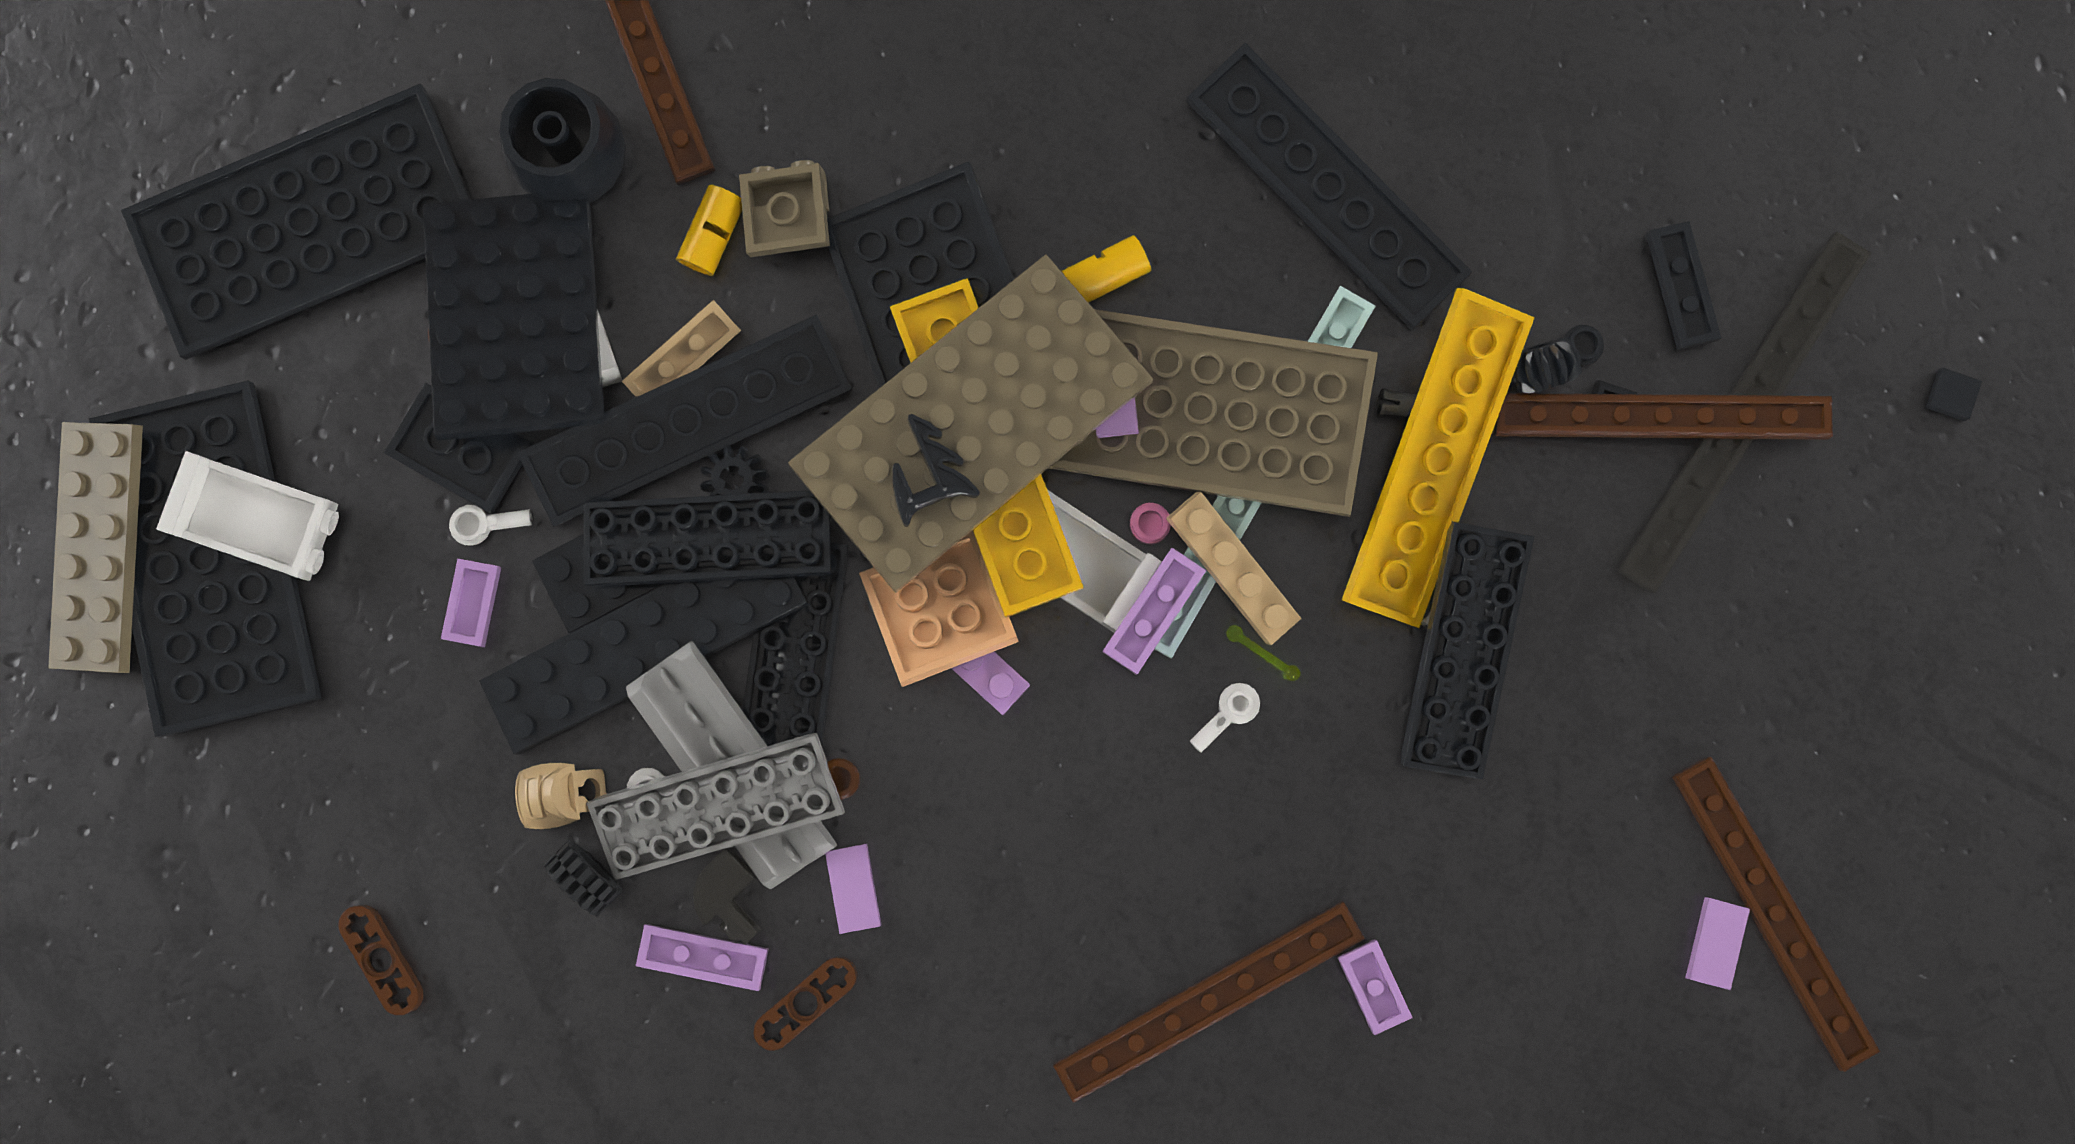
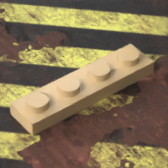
(1233, 568)

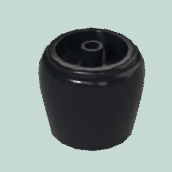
(561, 141)

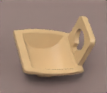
(550, 795)

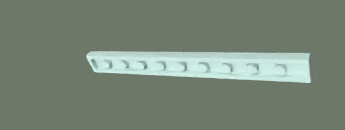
(1337, 327)

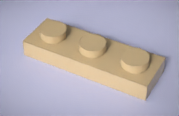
(684, 350)

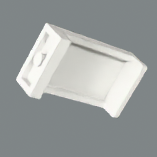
(248, 516)
(1107, 565)

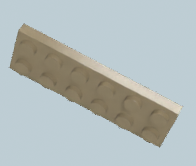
(95, 547)

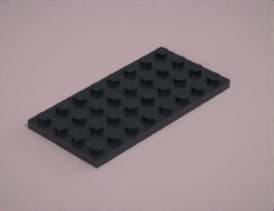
(295, 221)
(207, 626)

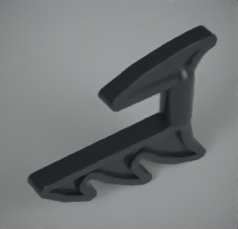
(947, 480)

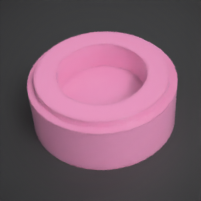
(1149, 523)

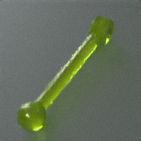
(1235, 634)

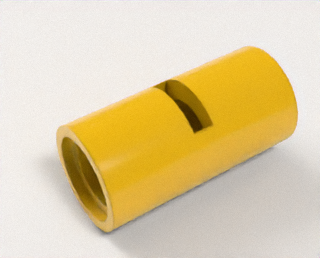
(710, 230)
(1114, 268)

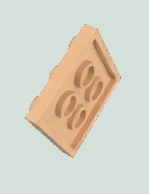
(941, 614)

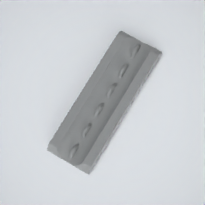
(705, 725)
(715, 806)

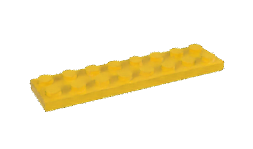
(1438, 456)
(1023, 537)

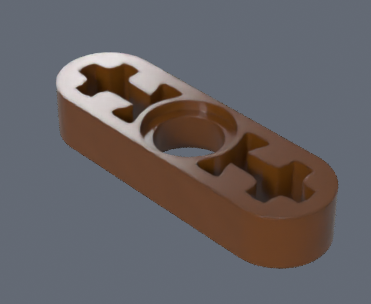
(377, 927)
(788, 1033)

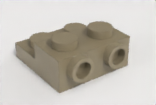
(784, 208)

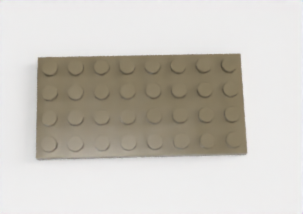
(1010, 398)
(1238, 416)

